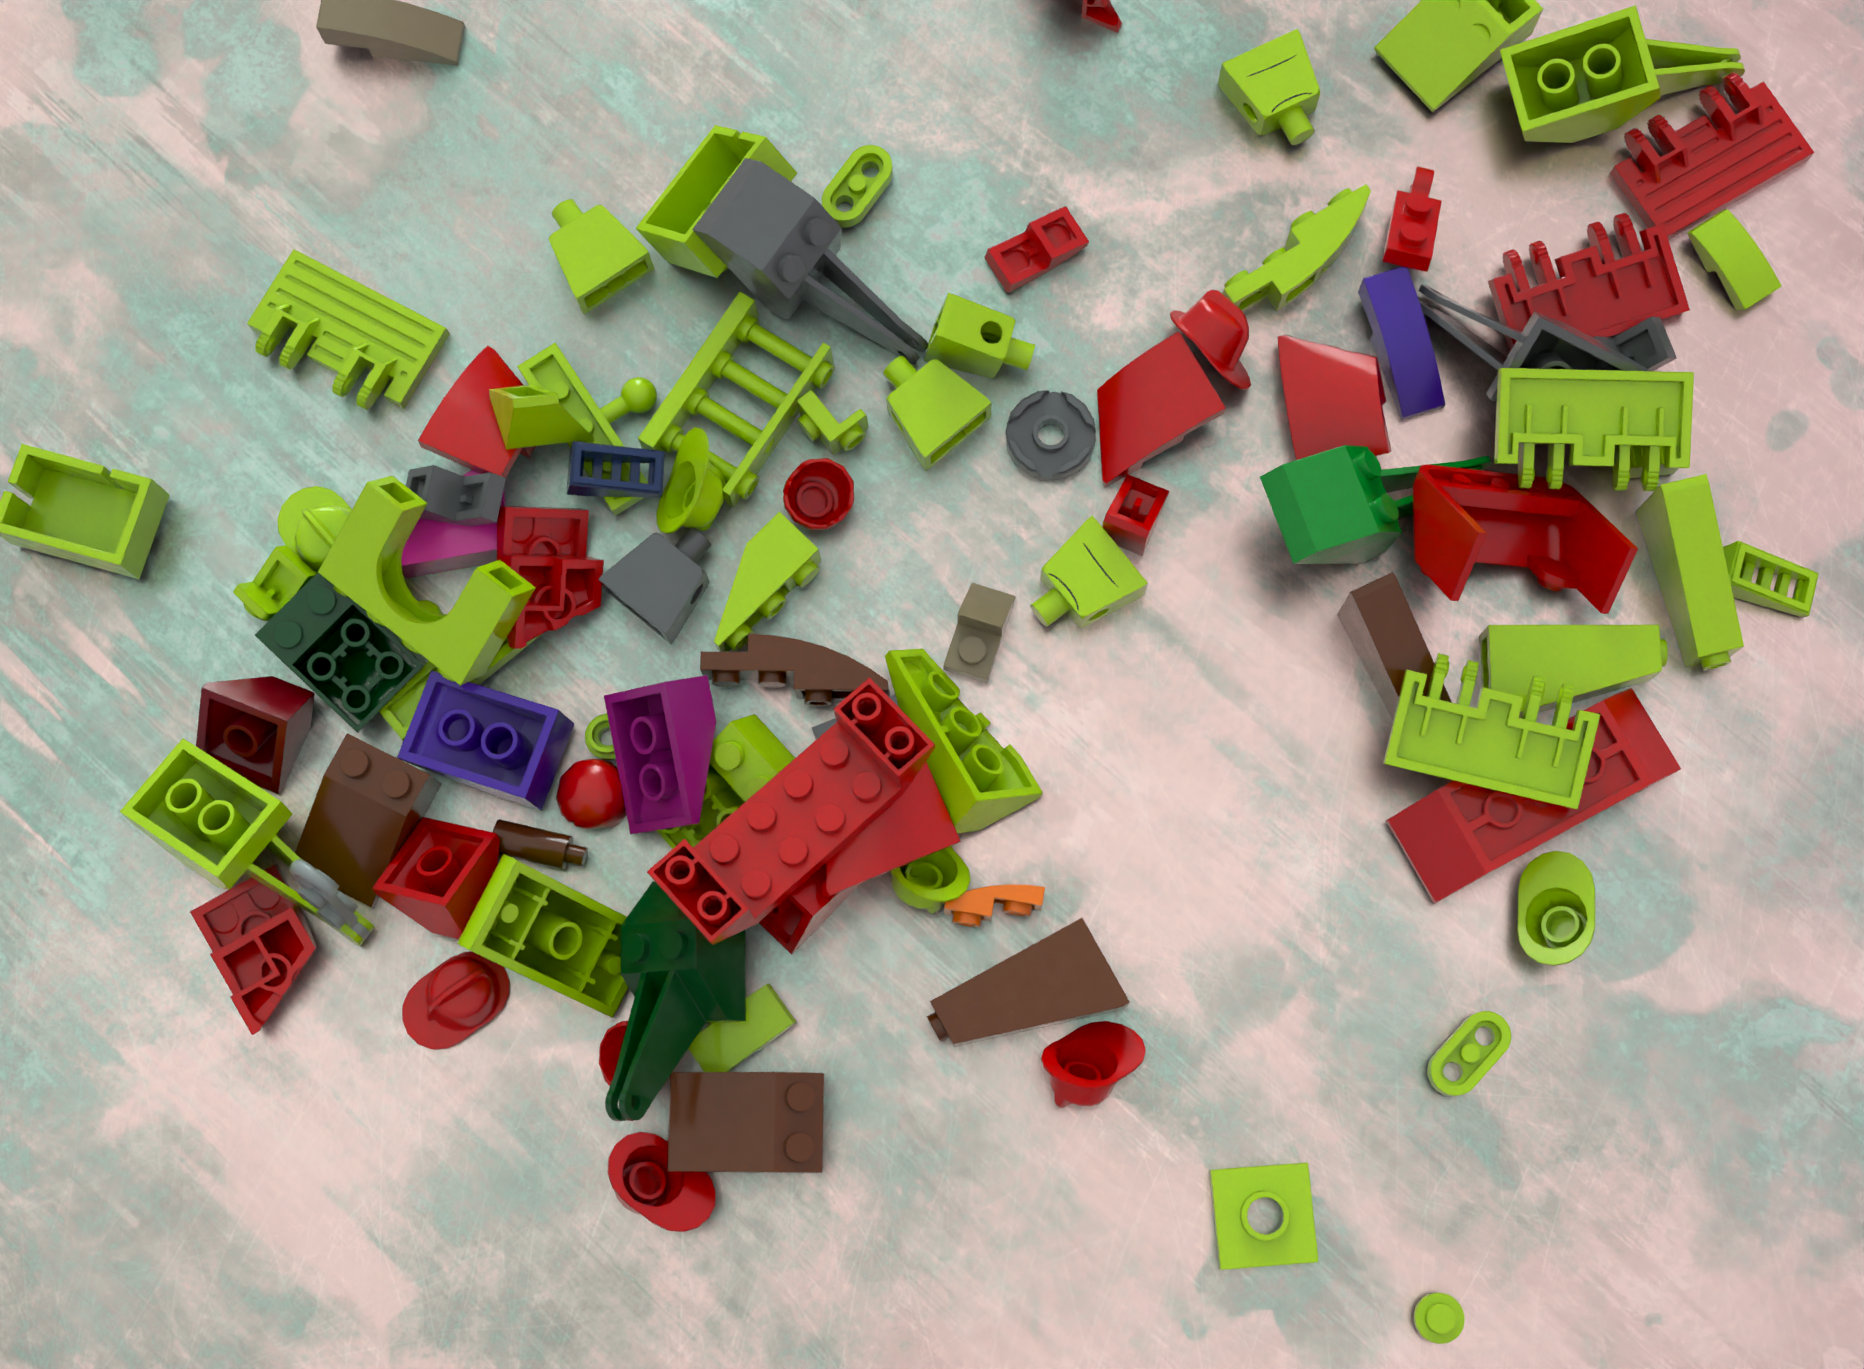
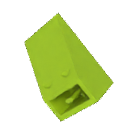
(1453, 42)
(740, 764)

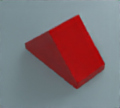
(1134, 514)

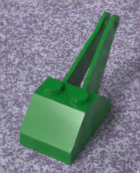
(1338, 504)

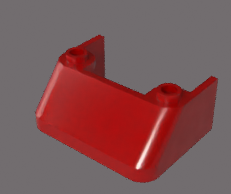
(1489, 519)

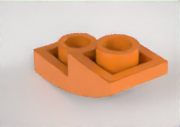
(979, 903)

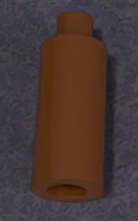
(538, 845)

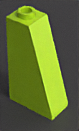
(1692, 570)
(1589, 656)

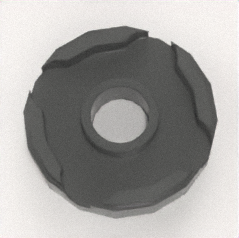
(1045, 460)

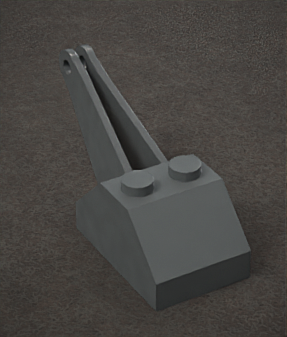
(782, 244)
(1540, 345)

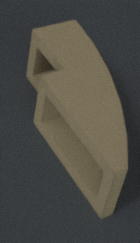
(392, 30)

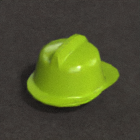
(693, 489)
(312, 522)
(931, 880)
(1556, 908)

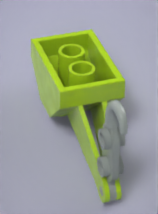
(222, 824)

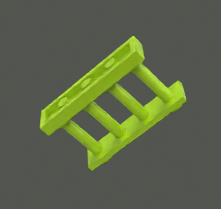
(717, 361)

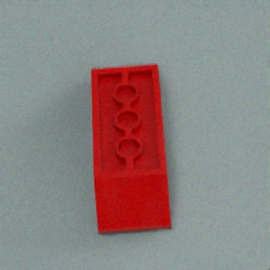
(797, 817)
(1474, 830)

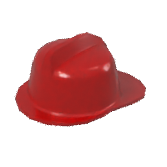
(1220, 334)
(455, 1000)
(1091, 1062)
(645, 1187)

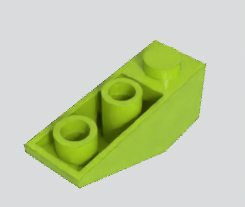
(769, 569)

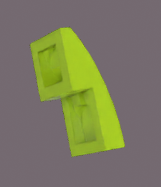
(1736, 258)
(728, 1044)

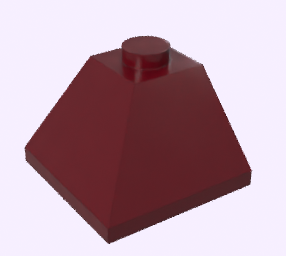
(255, 727)

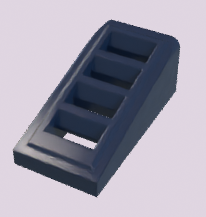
(598, 487)

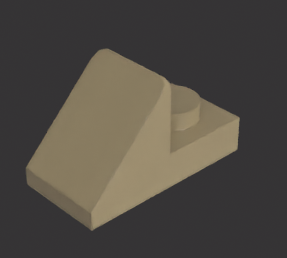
(978, 632)

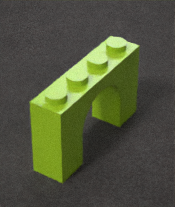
(369, 571)

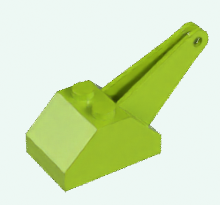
(1603, 76)

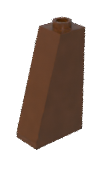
(1386, 638)
(1037, 988)

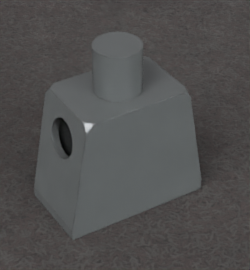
(660, 581)

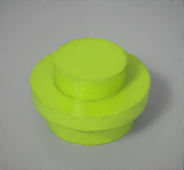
(1439, 1318)

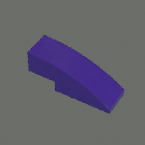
(1402, 342)

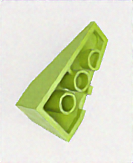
(968, 765)

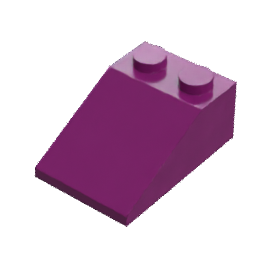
(663, 750)

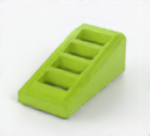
(1742, 561)

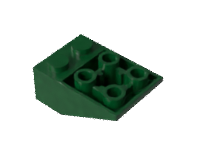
(339, 652)

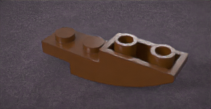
(772, 660)

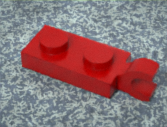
(1413, 224)

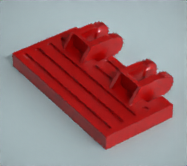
(1708, 166)
(1593, 288)

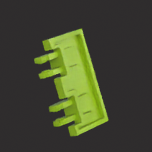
(350, 331)
(1598, 416)
(1491, 742)

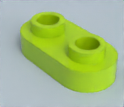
(855, 188)
(1468, 1055)

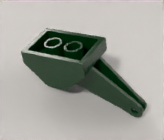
(677, 989)

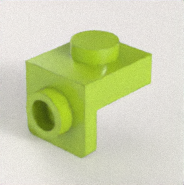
(819, 423)
(274, 584)

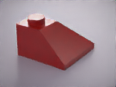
(440, 875)

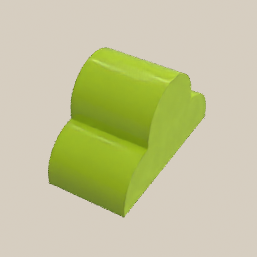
(549, 935)

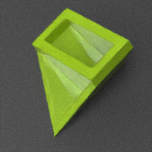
(534, 417)

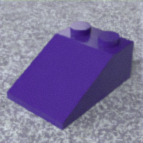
(487, 740)

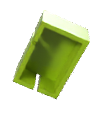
(693, 190)
(81, 511)

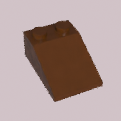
(363, 816)
(745, 1122)

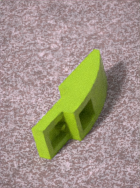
(1312, 249)

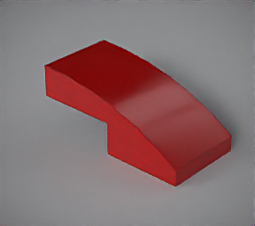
(1037, 250)

